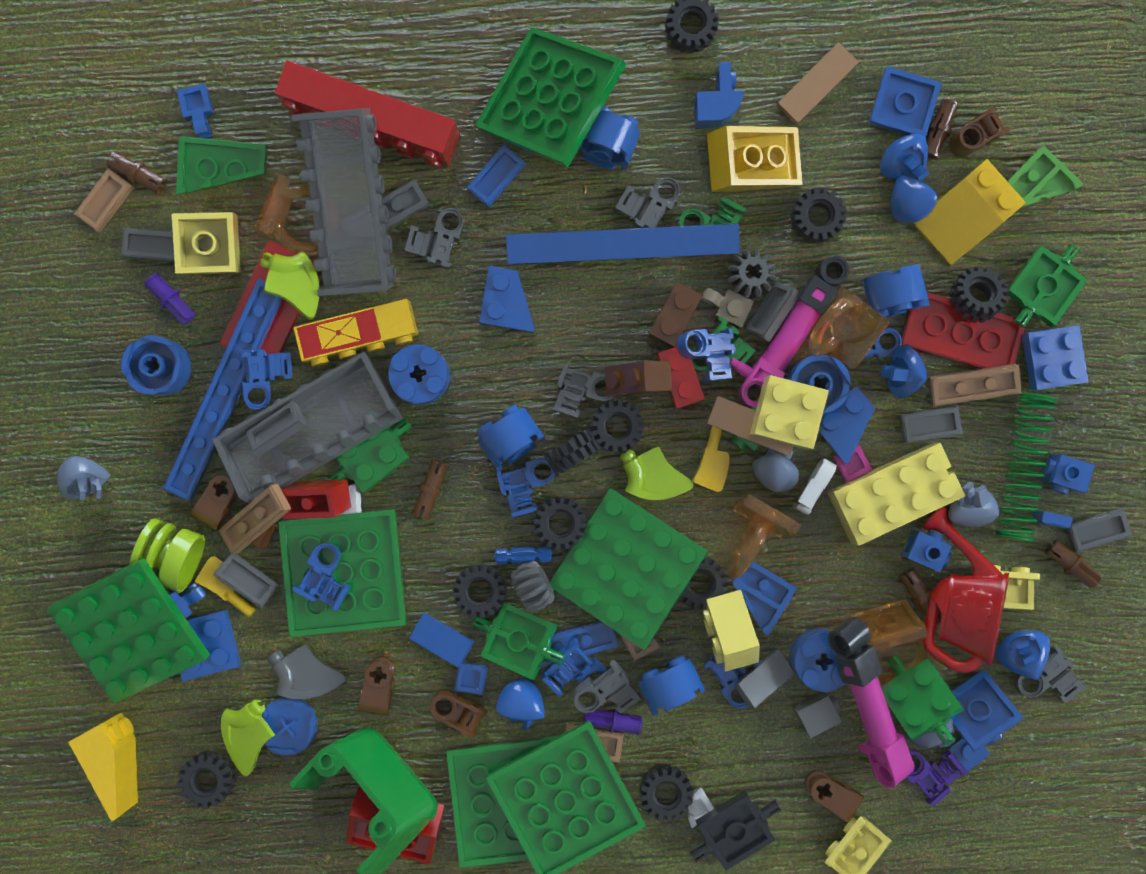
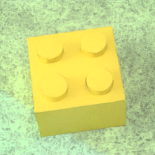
(206, 243)
(789, 412)
(733, 631)

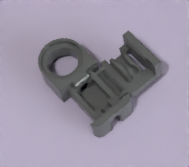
(647, 211)
(438, 245)
(575, 385)
(1055, 677)
(613, 684)

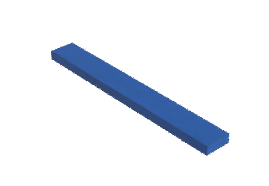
(623, 243)
(222, 393)

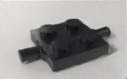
(735, 830)

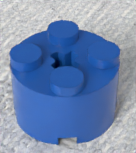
(610, 140)
(896, 291)
(405, 365)
(139, 368)
(831, 373)
(509, 437)
(803, 661)
(671, 685)

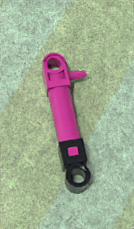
(809, 306)
(860, 668)

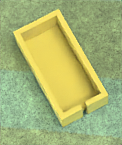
(895, 493)

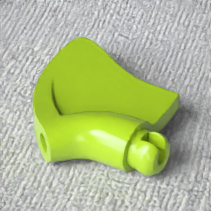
(293, 281)
(653, 476)
(245, 734)

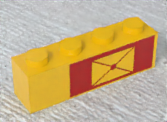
(355, 332)

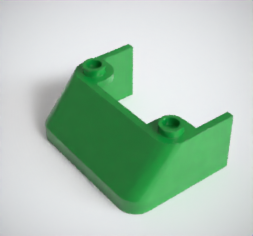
(387, 780)

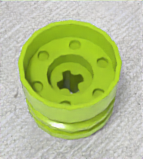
(169, 554)

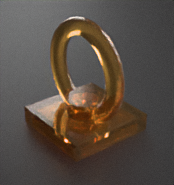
(276, 210)
(847, 329)
(761, 523)
(893, 626)

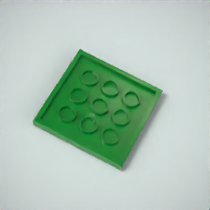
(550, 96)
(367, 563)
(628, 569)
(128, 631)
(565, 800)
(479, 821)

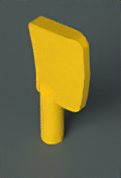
(713, 465)
(208, 580)

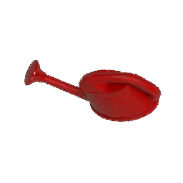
(968, 605)

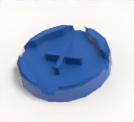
(293, 725)

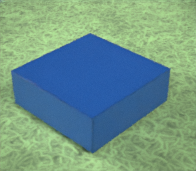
(1052, 519)
(471, 678)

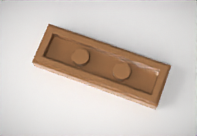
(817, 83)
(975, 384)
(738, 421)
(255, 518)

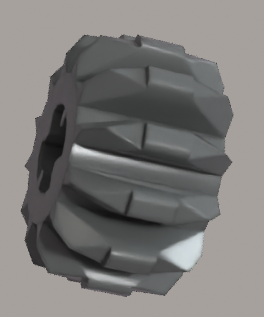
(749, 263)
(532, 586)

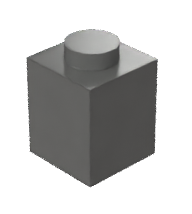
(818, 713)

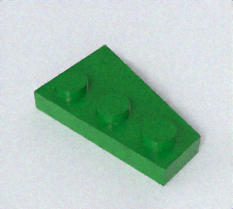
(217, 162)

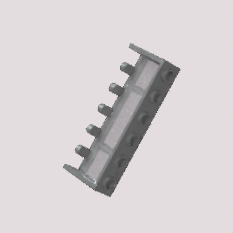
(346, 201)
(339, 413)

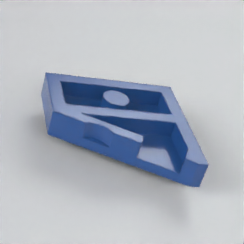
(505, 301)
(846, 424)
(764, 595)

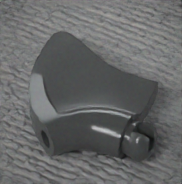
(303, 674)

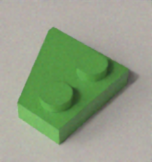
(1043, 178)

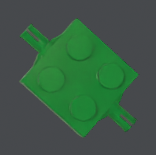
(1046, 286)
(374, 458)
(518, 641)
(921, 700)

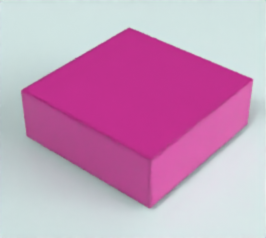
(855, 468)

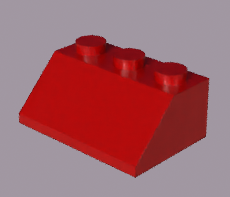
(363, 811)

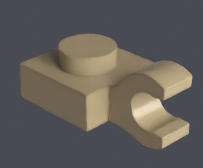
(730, 306)

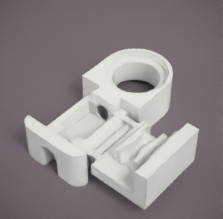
(816, 483)

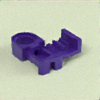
(935, 779)

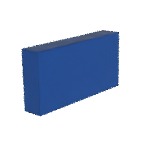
(496, 176)
(441, 640)

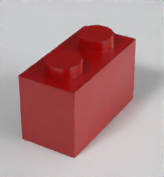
(685, 383)
(317, 498)

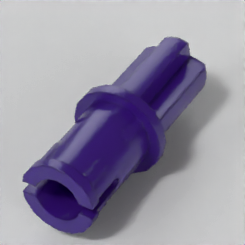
(169, 299)
(615, 721)

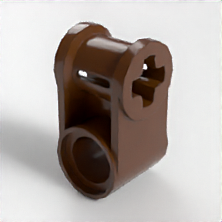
(981, 132)
(215, 505)
(376, 690)
(459, 713)
(836, 795)

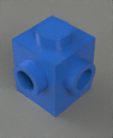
(1067, 474)
(927, 550)

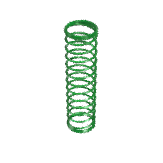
(1036, 401)

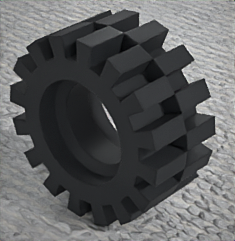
(691, 41)
(825, 199)
(985, 282)
(634, 421)
(572, 452)
(554, 540)
(717, 588)
(473, 607)
(194, 792)
(678, 805)

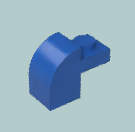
(719, 106)

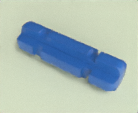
(522, 555)

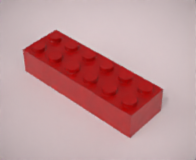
(398, 123)

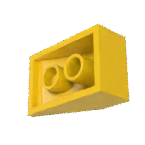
(754, 158)
(969, 212)
(110, 763)

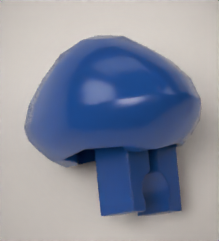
(906, 157)
(911, 200)
(904, 372)
(1024, 653)
(521, 702)

